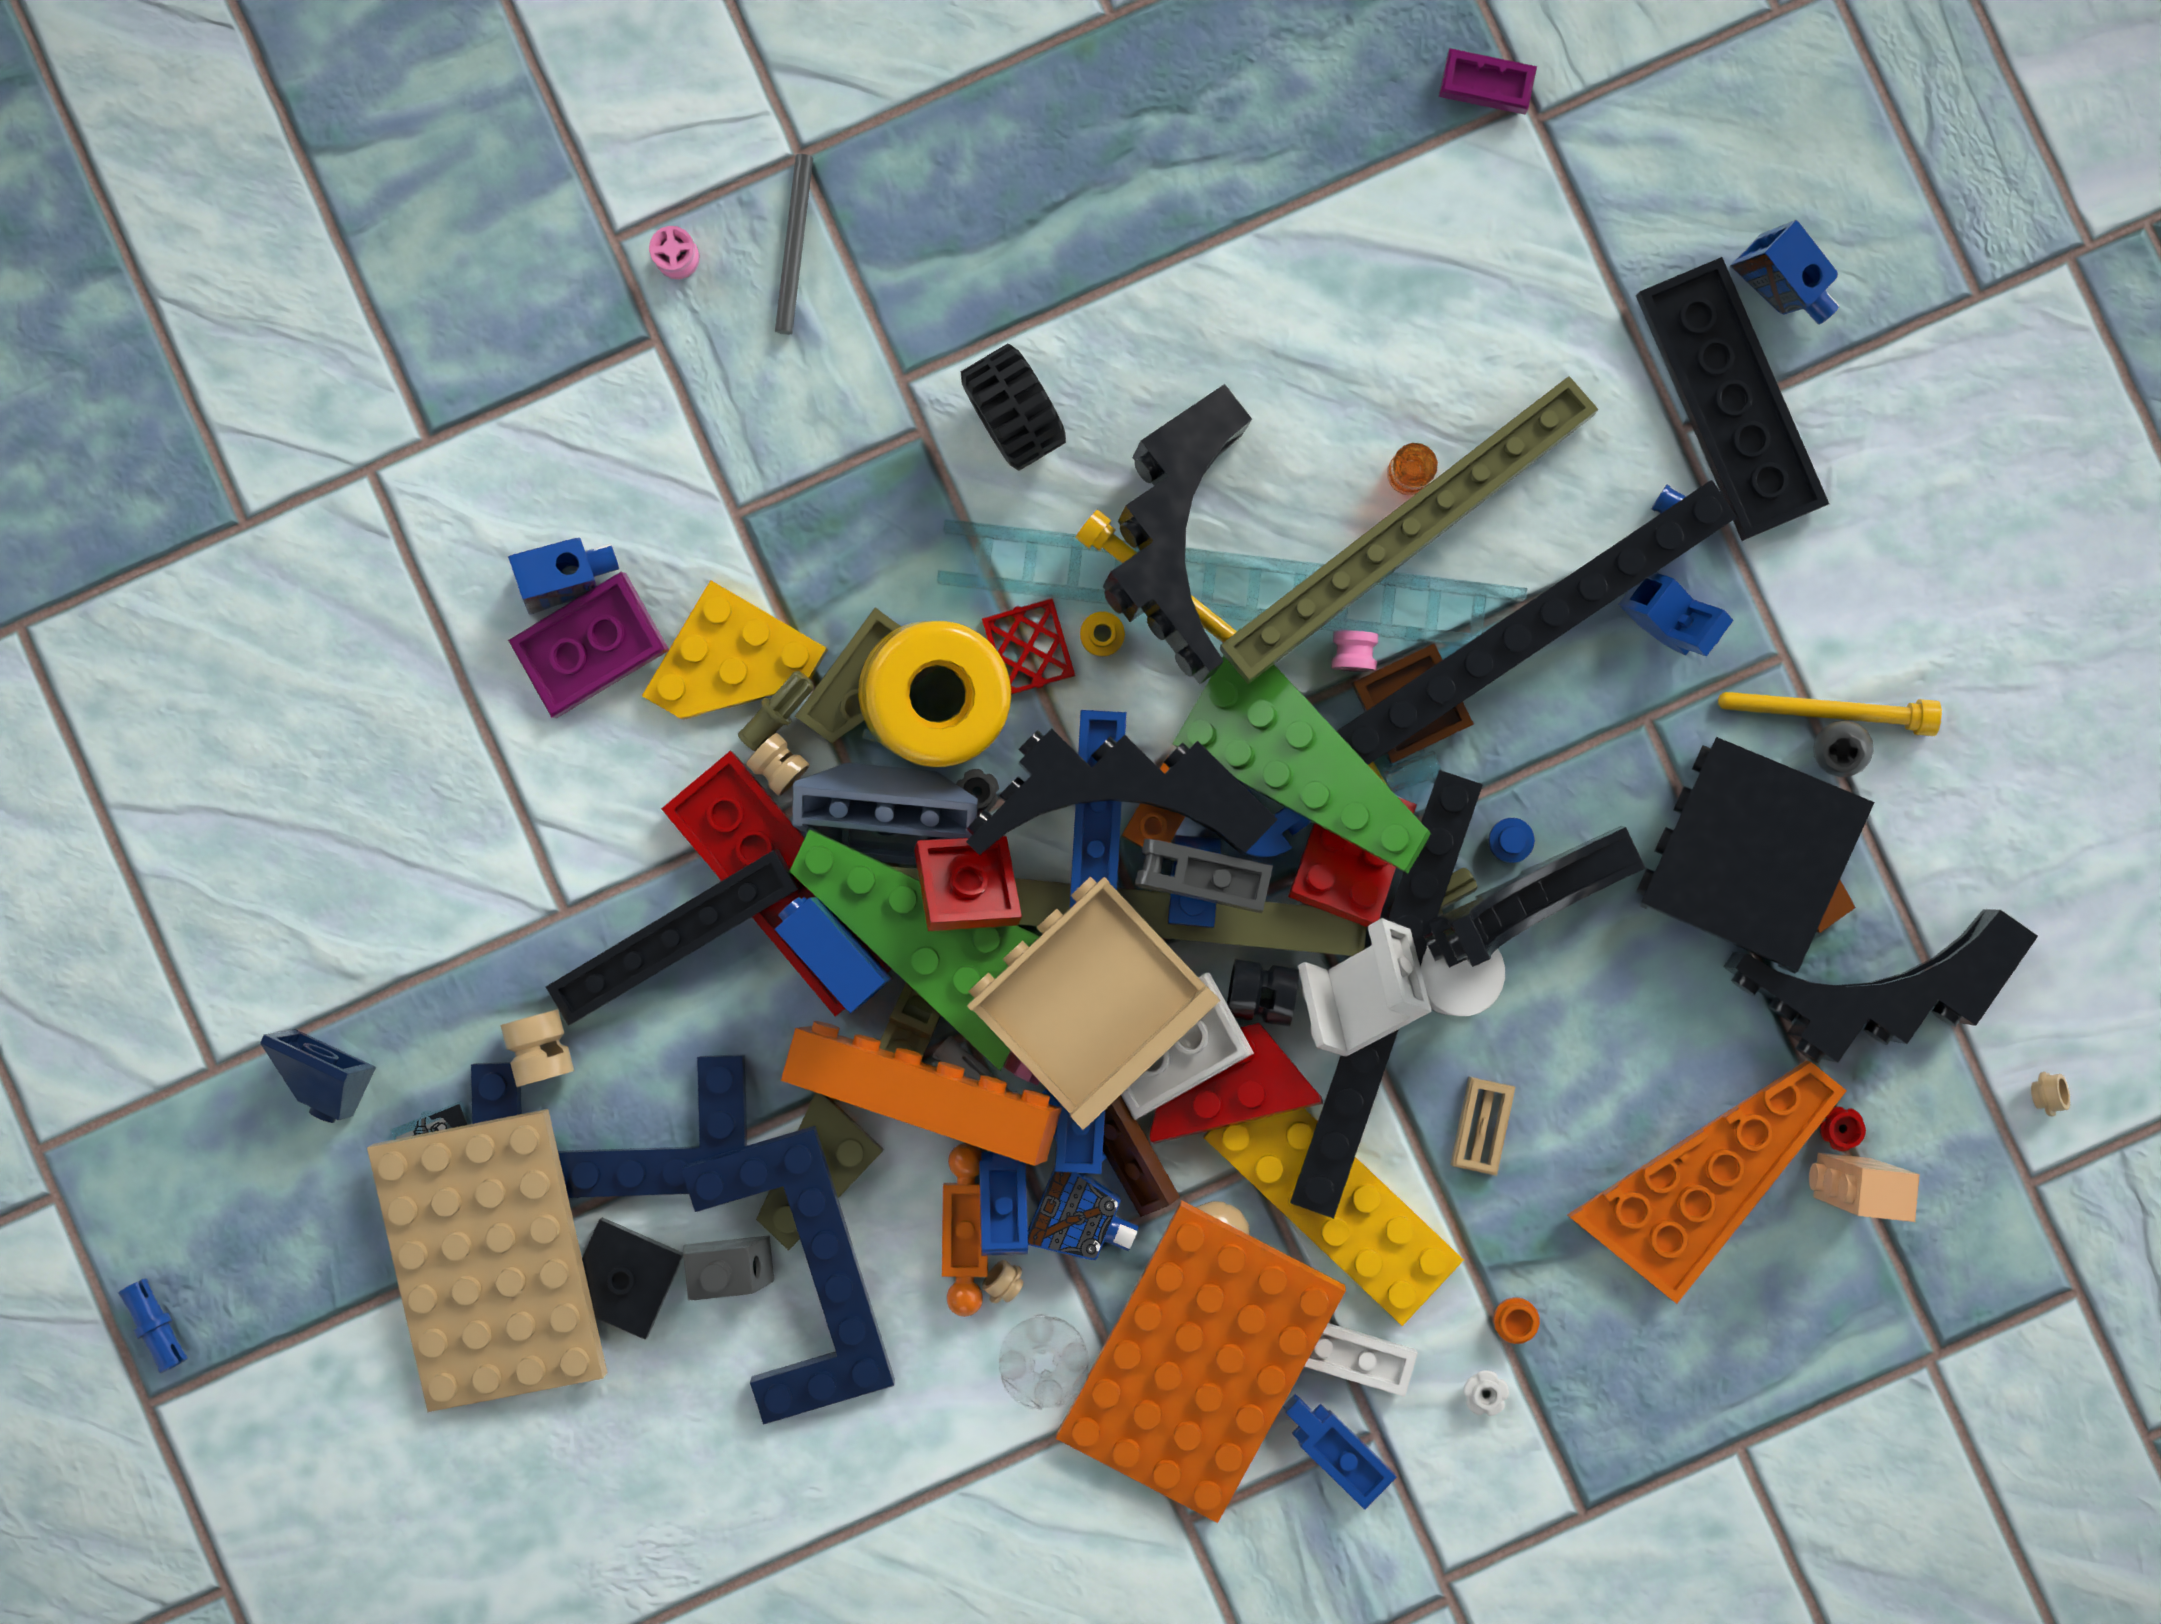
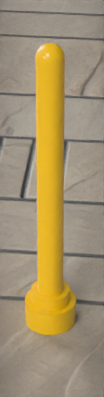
(1100, 534)
(1921, 717)

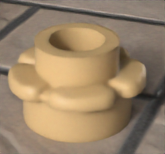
(2051, 1093)
(1003, 1282)

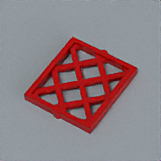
(1018, 613)

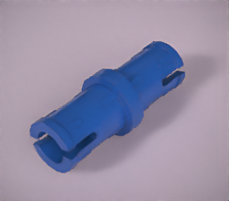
(153, 1325)

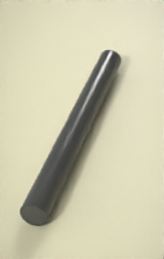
(794, 244)

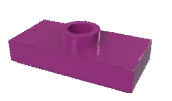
(1487, 81)

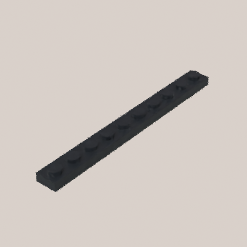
(1538, 623)
(1360, 1073)

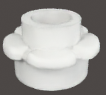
(1485, 1381)

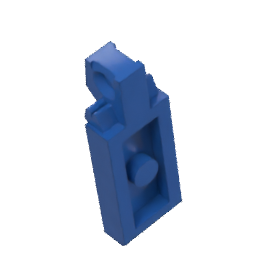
(1003, 1205)
(1339, 1451)

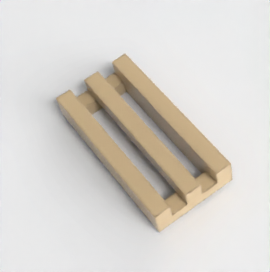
(1465, 1123)

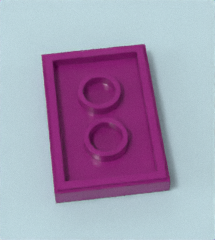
(588, 645)

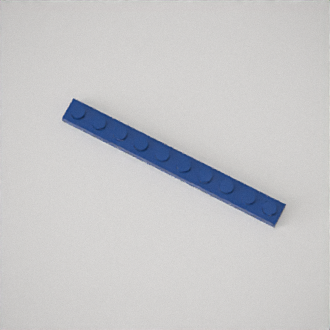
(1097, 857)

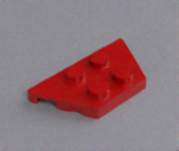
(1247, 1091)

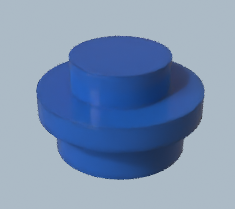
(1511, 840)

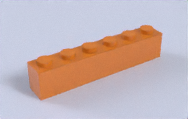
(922, 1094)

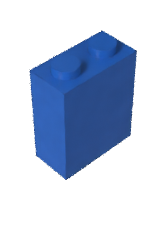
(832, 952)

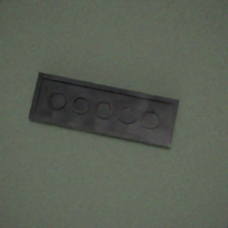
(1732, 398)

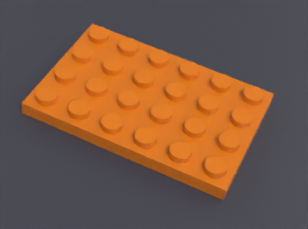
(1200, 1361)

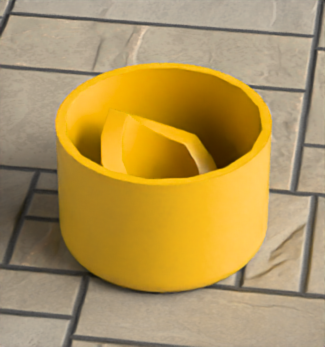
(886, 691)

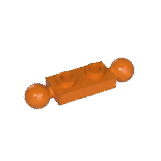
(963, 1232)

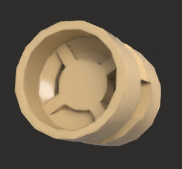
(537, 1048)

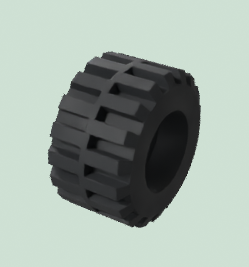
(1013, 406)

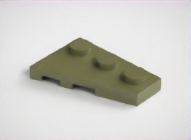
(834, 703)
(847, 1154)

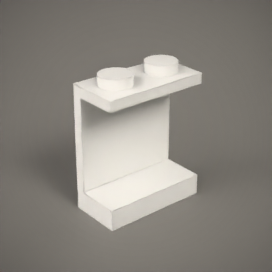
(1367, 992)

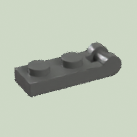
(1205, 876)

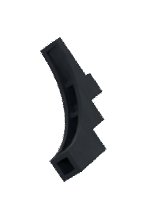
(1157, 521)
(1192, 787)
(1510, 908)
(1956, 981)

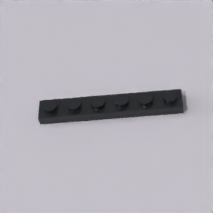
(673, 937)

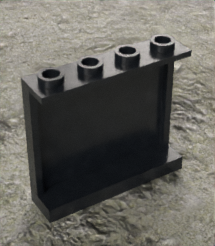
(1755, 853)

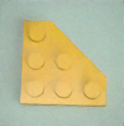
(729, 657)

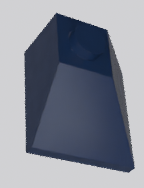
(319, 1073)

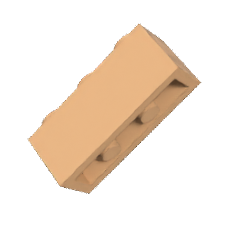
(1865, 1186)

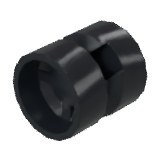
(1246, 990)

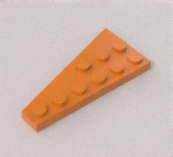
(1693, 1197)

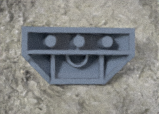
(882, 809)

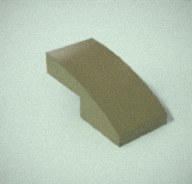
(910, 1023)

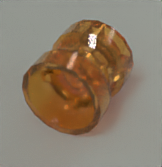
(1406, 476)

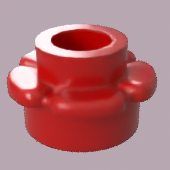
(1854, 1131)

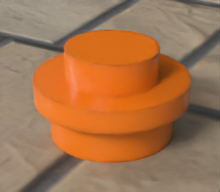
(1516, 1320)

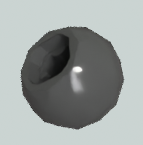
(1843, 748)

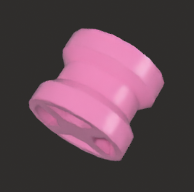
(671, 242)
(1354, 651)

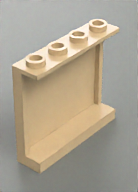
(1092, 1000)

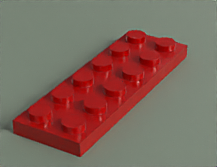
(736, 823)

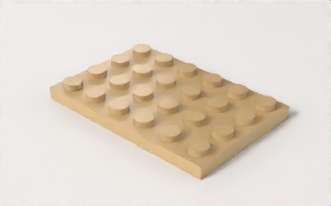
(487, 1260)

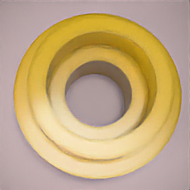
(1096, 647)

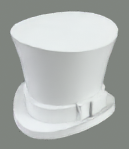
(1462, 988)

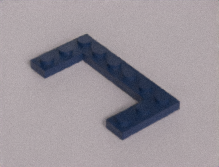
(633, 1169)
(860, 1357)

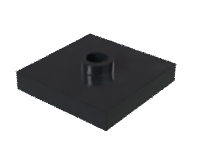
(628, 1276)

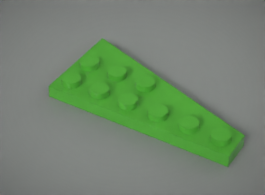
(1296, 758)
(889, 916)

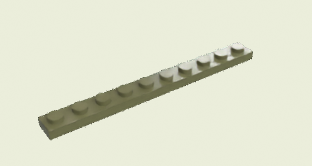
(1407, 530)

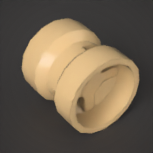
(777, 764)

